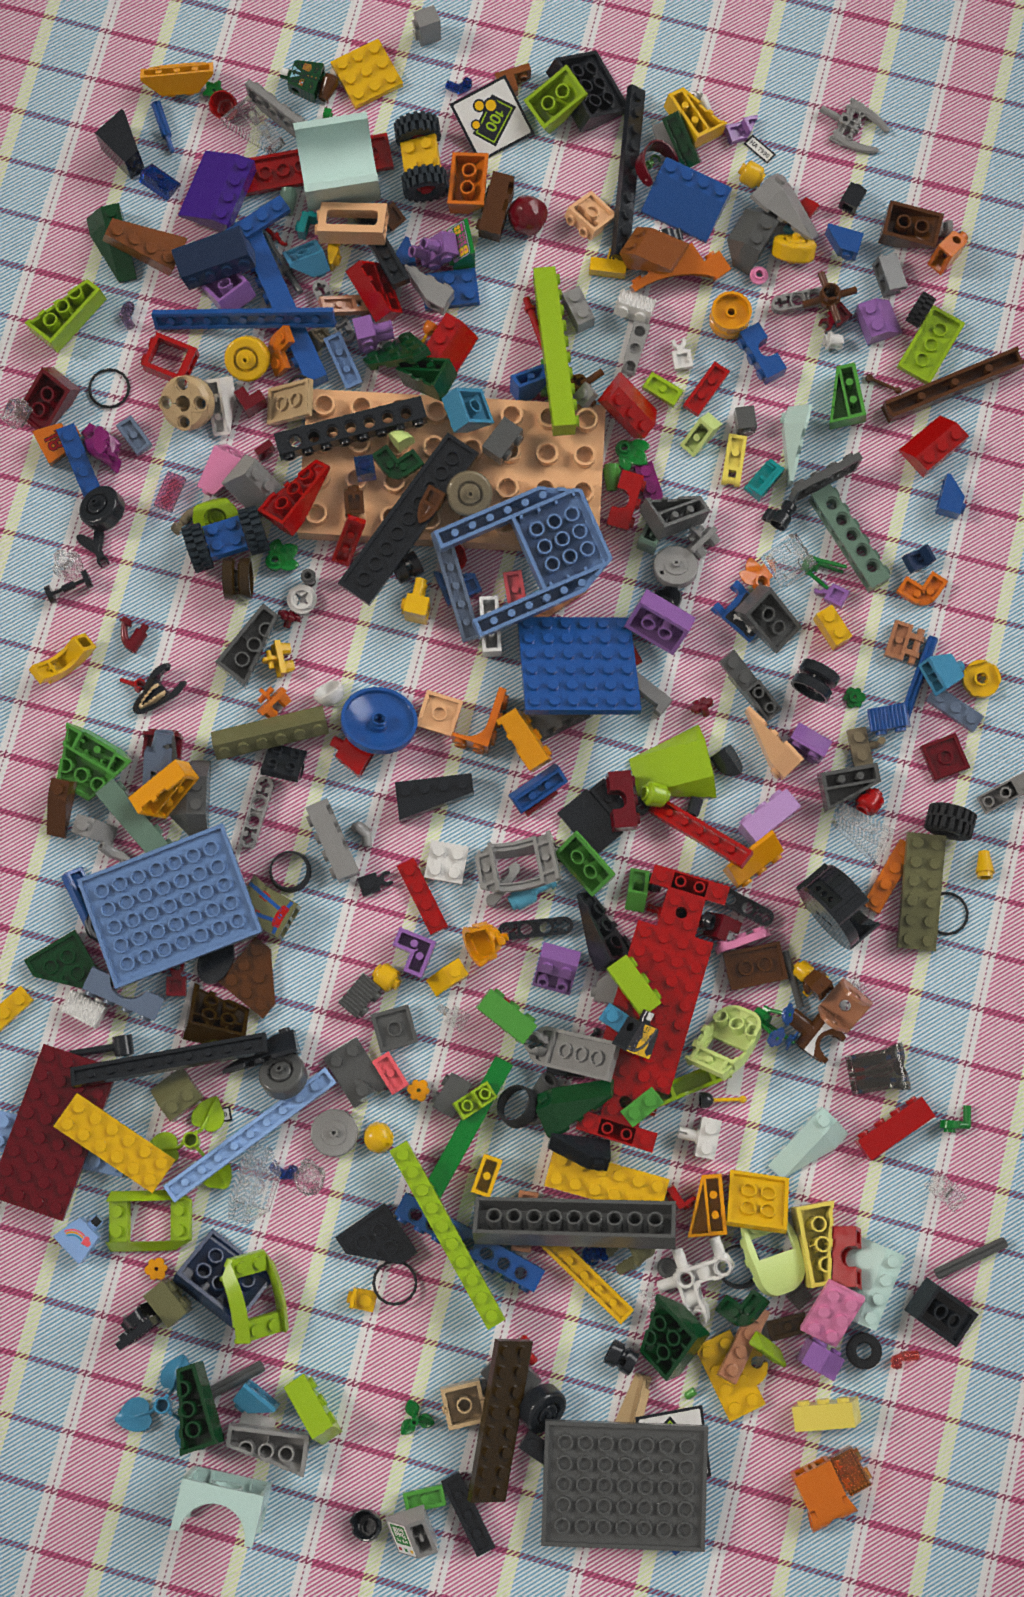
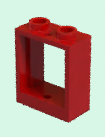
(187, 365)

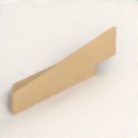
(635, 1399)

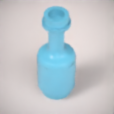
(522, 899)

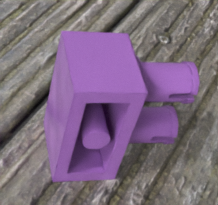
(436, 250)
(370, 334)

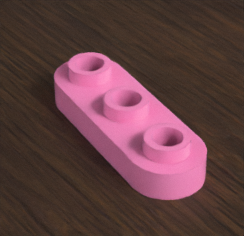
(742, 939)

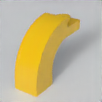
(65, 661)

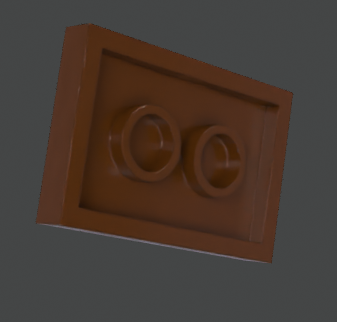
(754, 966)

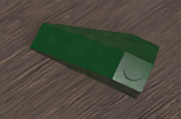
(117, 260)
(566, 1104)

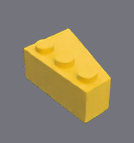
(699, 121)

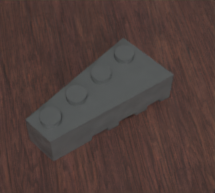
(247, 647)
(553, 724)

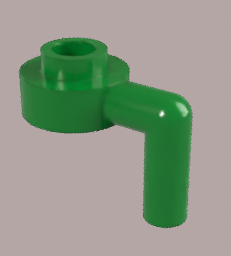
(952, 1125)

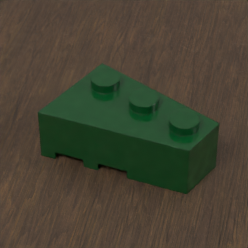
(428, 376)

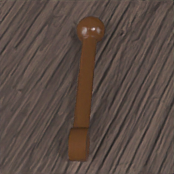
(869, 378)

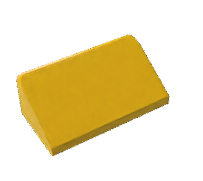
(607, 268)

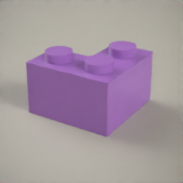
(418, 947)
(820, 1359)

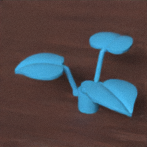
(136, 1414)

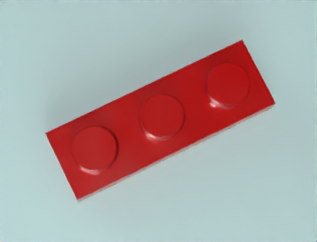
(706, 389)
(348, 540)

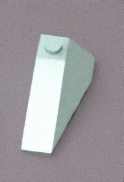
(793, 429)
(812, 1141)

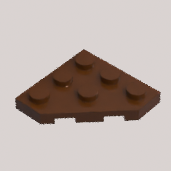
(253, 978)

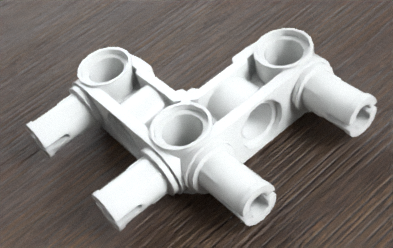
(699, 1273)

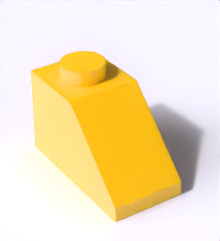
(447, 977)

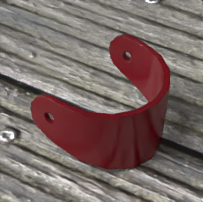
(658, 146)

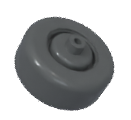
(283, 1076)

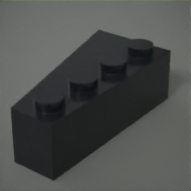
(431, 794)

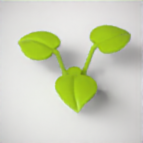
(207, 1116)

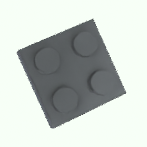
(394, 1028)

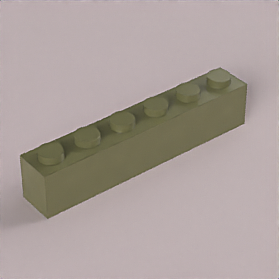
(269, 732)

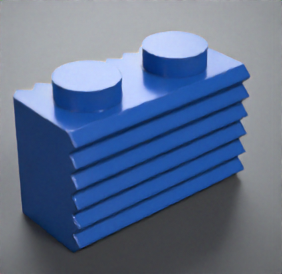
(889, 718)

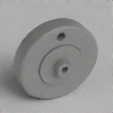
(675, 567)
(334, 1132)

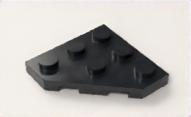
(378, 1238)

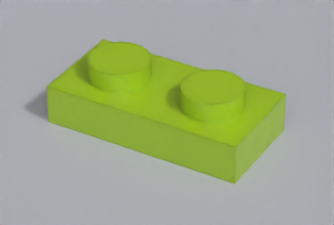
(662, 389)

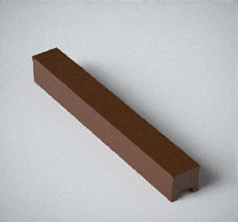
(952, 385)

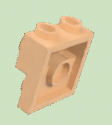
(589, 215)

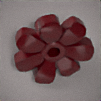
(289, 617)
(702, 706)

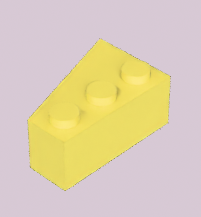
(826, 1414)

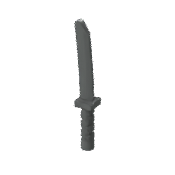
(287, 271)

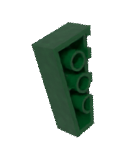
(197, 1410)

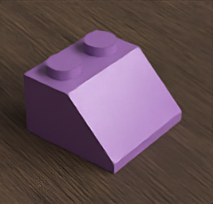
(877, 320)

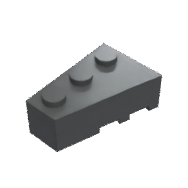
(846, 783)

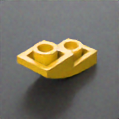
(333, 256)

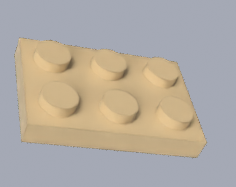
(290, 402)

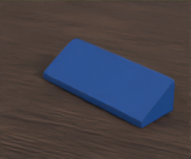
(538, 788)
(70, 881)

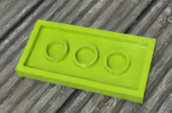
(930, 345)

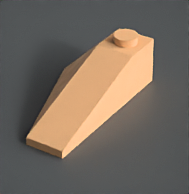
(780, 756)

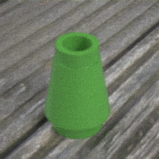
(611, 475)

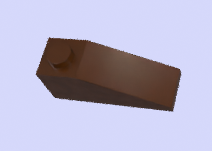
(59, 806)

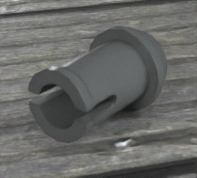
(308, 573)

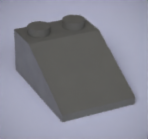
(768, 617)

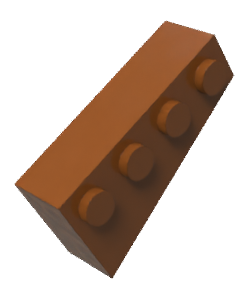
(144, 244)

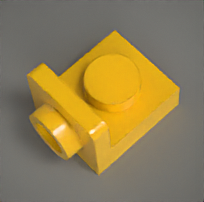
(362, 1299)

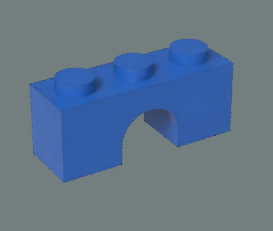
(767, 367)

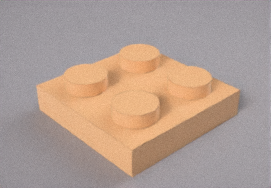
(439, 713)

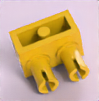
(415, 605)

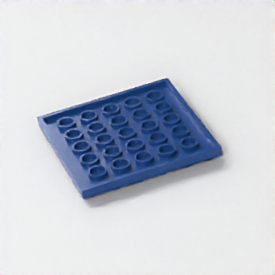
(578, 666)

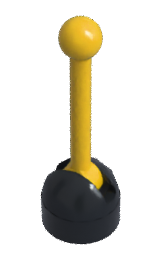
(707, 1099)

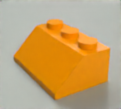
(764, 851)

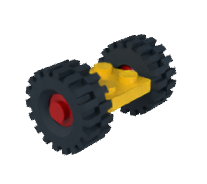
(423, 173)

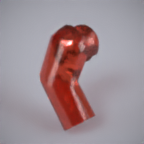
(897, 1359)

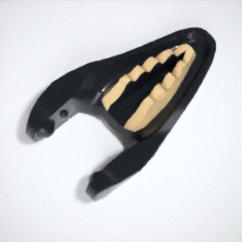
(154, 692)

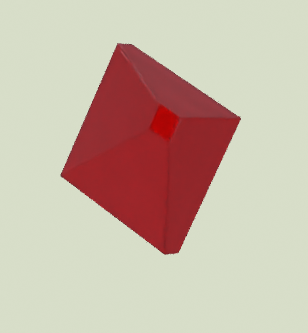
(810, 206)

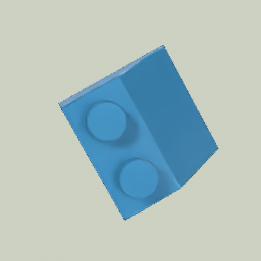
(467, 409)

